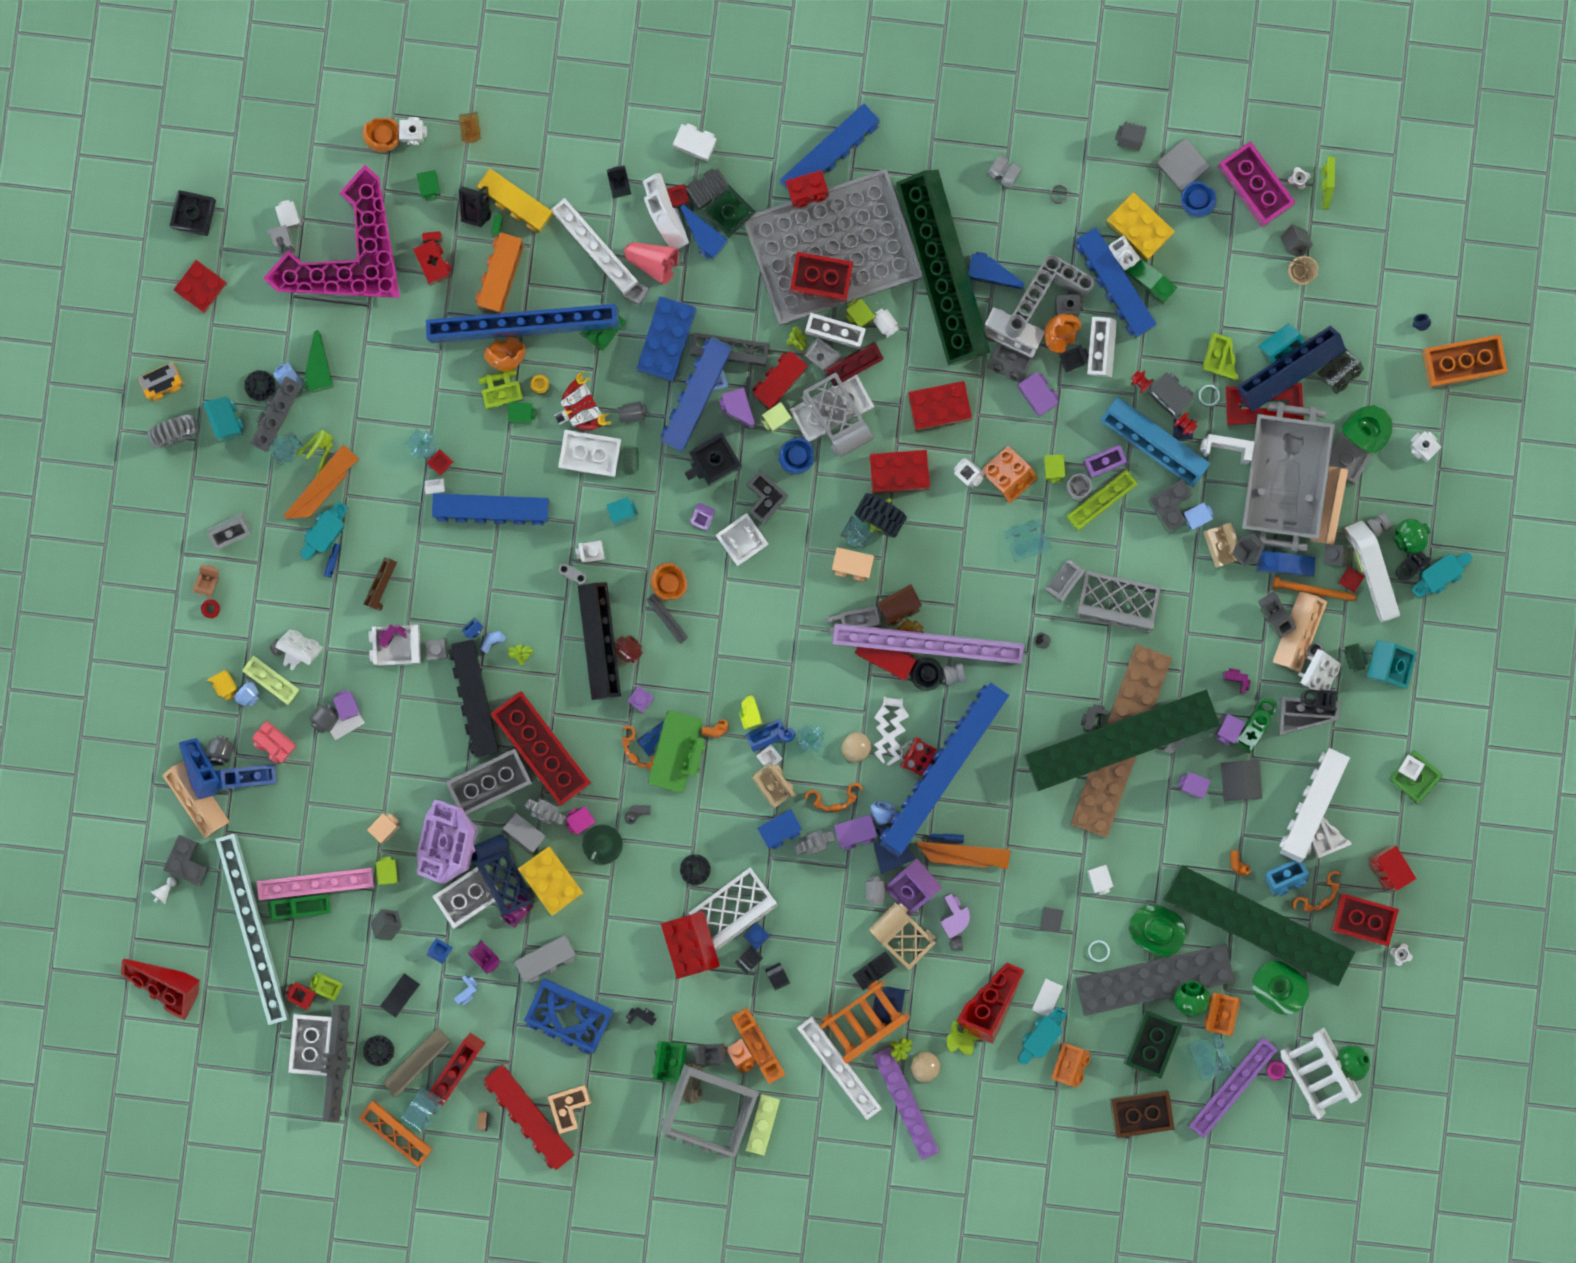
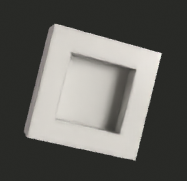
(434, 486)
(769, 755)
(1411, 767)

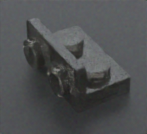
(1341, 371)

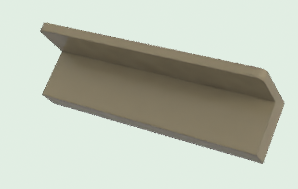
(417, 1062)

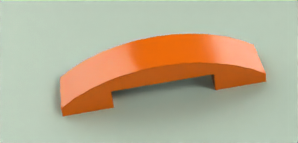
(758, 1045)

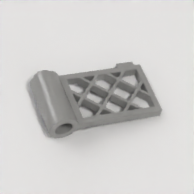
(848, 438)

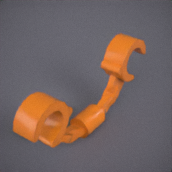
(632, 757)
(835, 807)
(1324, 903)

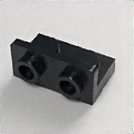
(474, 206)

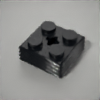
(186, 202)

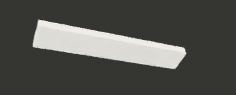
(594, 246)
(838, 1068)

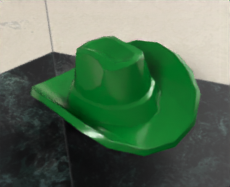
(1368, 428)
(1157, 930)
(1280, 987)

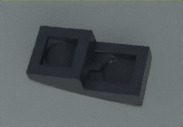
(874, 970)
(399, 995)

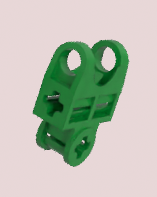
(1256, 725)

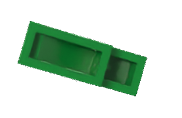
(299, 907)

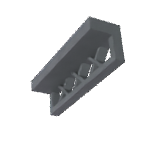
(734, 356)

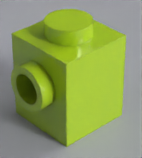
(859, 313)

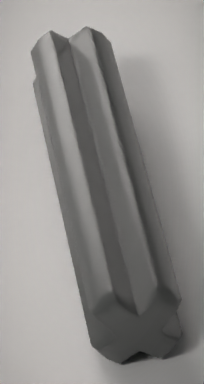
(667, 618)

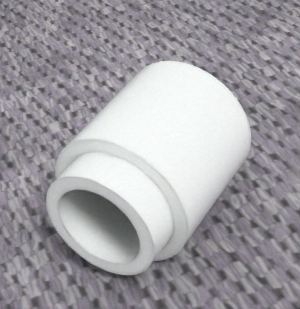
(885, 322)

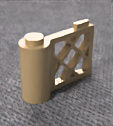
(891, 923)

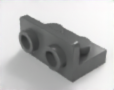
(1010, 363)

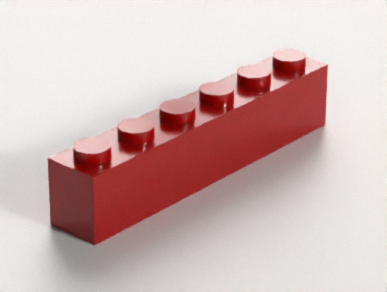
(529, 1117)

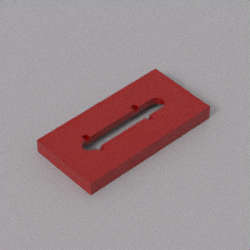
(1239, 416)

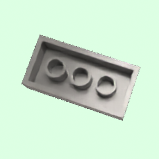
(489, 782)

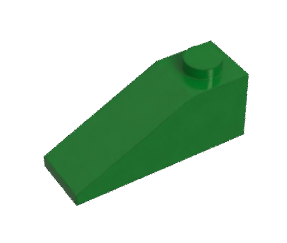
(1152, 280)
(317, 369)

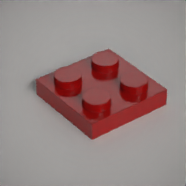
(200, 286)

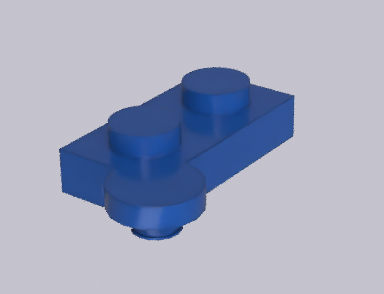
(769, 734)

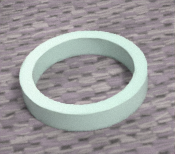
(1218, 393)
(1108, 950)

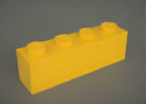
(516, 201)

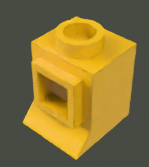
(224, 685)

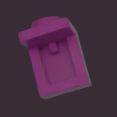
(387, 635)
(1235, 675)
(515, 917)
(484, 957)

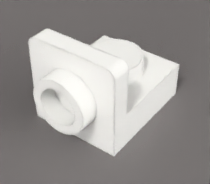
(590, 552)

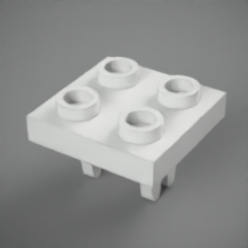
(742, 539)
(298, 648)
(1320, 671)

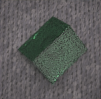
(728, 212)

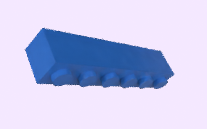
(836, 144)
(1115, 282)
(697, 393)
(490, 508)

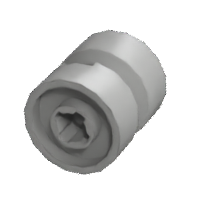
(1004, 171)
(1078, 487)

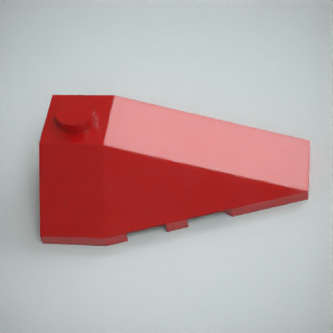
(171, 987)
(988, 1008)

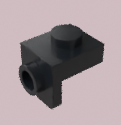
(618, 181)
(1074, 358)
(646, 1015)

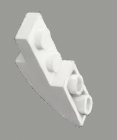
(663, 214)

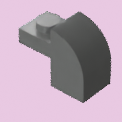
(1276, 615)

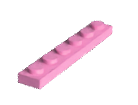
(315, 884)

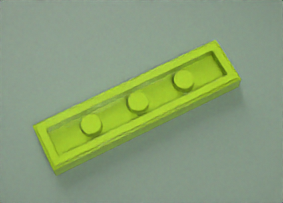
(1102, 500)

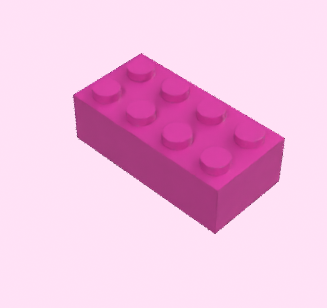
(1256, 184)

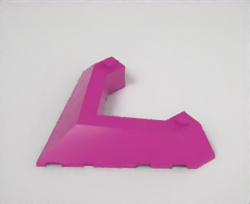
(374, 269)

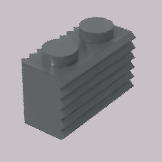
(1130, 136)
(707, 188)

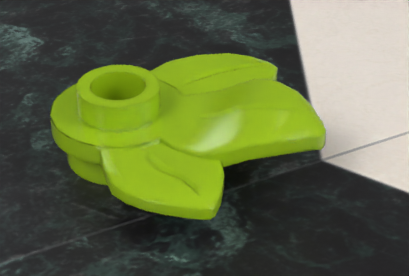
(960, 1040)

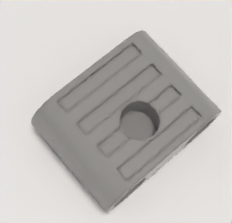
(821, 354)
(572, 574)

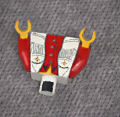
(580, 407)

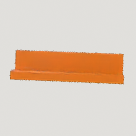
(400, 1128)

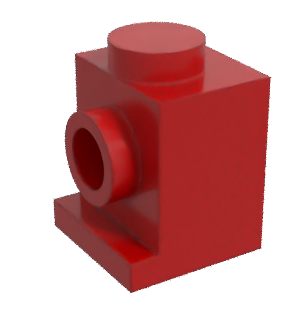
(306, 1001)

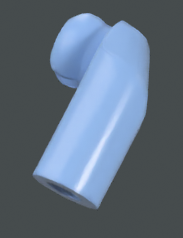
(491, 638)

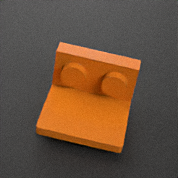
(1009, 474)

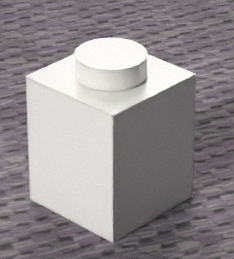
(288, 214)
(1100, 879)

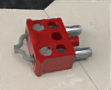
(913, 756)

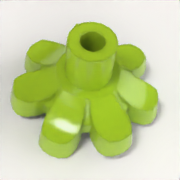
(797, 339)
(520, 654)
(900, 1048)

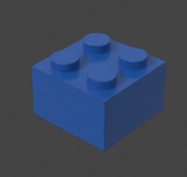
(780, 829)

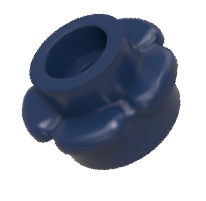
(1421, 322)

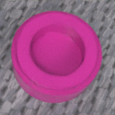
(1276, 1070)

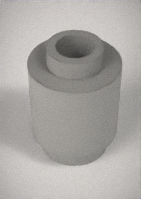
(875, 890)

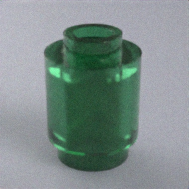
(629, 460)
(1355, 657)

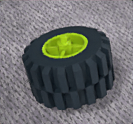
(880, 515)

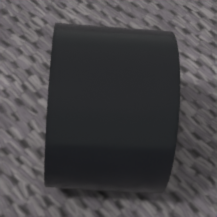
(748, 960)
(777, 976)

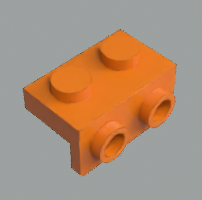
(1222, 1014)

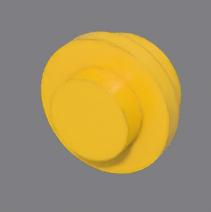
(539, 384)

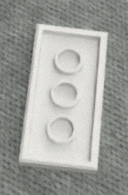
(809, 422)

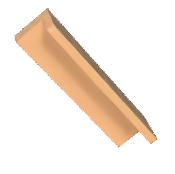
(1332, 504)
(1306, 617)
(203, 812)

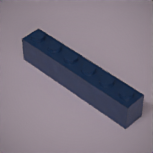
(1291, 368)

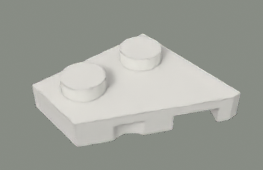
(1328, 840)

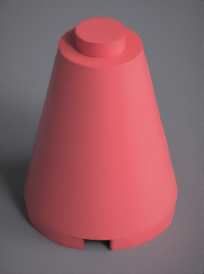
(653, 259)

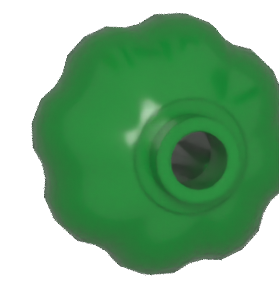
(1411, 536)
(1192, 999)
(1354, 1062)

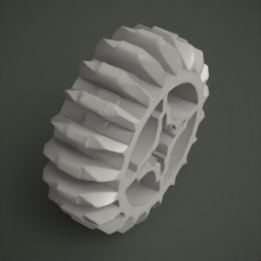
(173, 431)

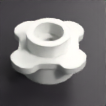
(1299, 173)
(1400, 959)

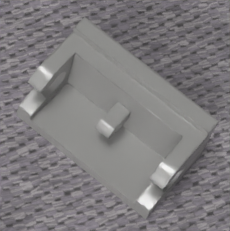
(281, 236)
(1064, 580)
(523, 834)

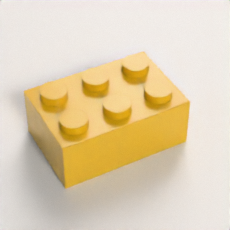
(1140, 226)
(550, 880)

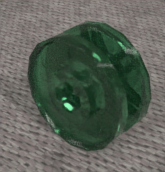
(602, 856)

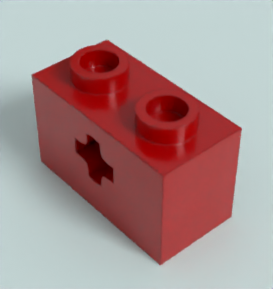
(432, 273)

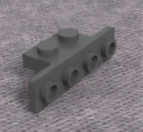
(275, 414)

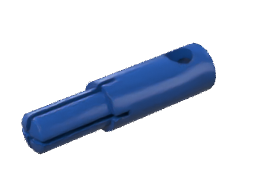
(332, 561)
(952, 838)

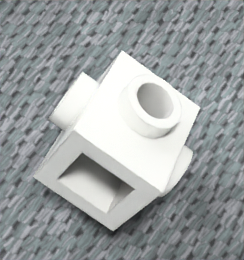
(408, 126)
(1430, 443)

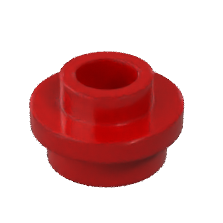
(206, 604)

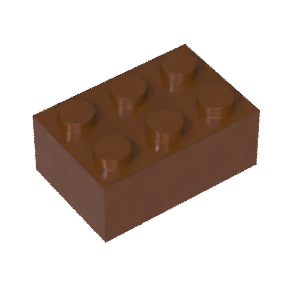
(1142, 1113)

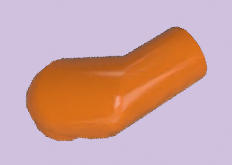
(717, 731)
(1238, 866)

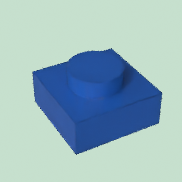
(472, 629)
(756, 936)
(439, 951)

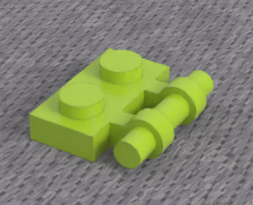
(503, 393)

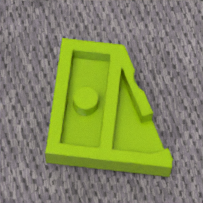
(1328, 182)
(1220, 357)

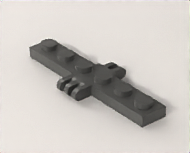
(336, 1063)

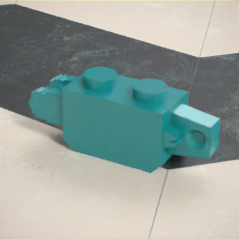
(325, 531)
(1440, 573)
(1043, 1036)

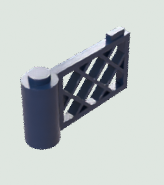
(486, 854)

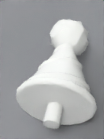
(162, 893)

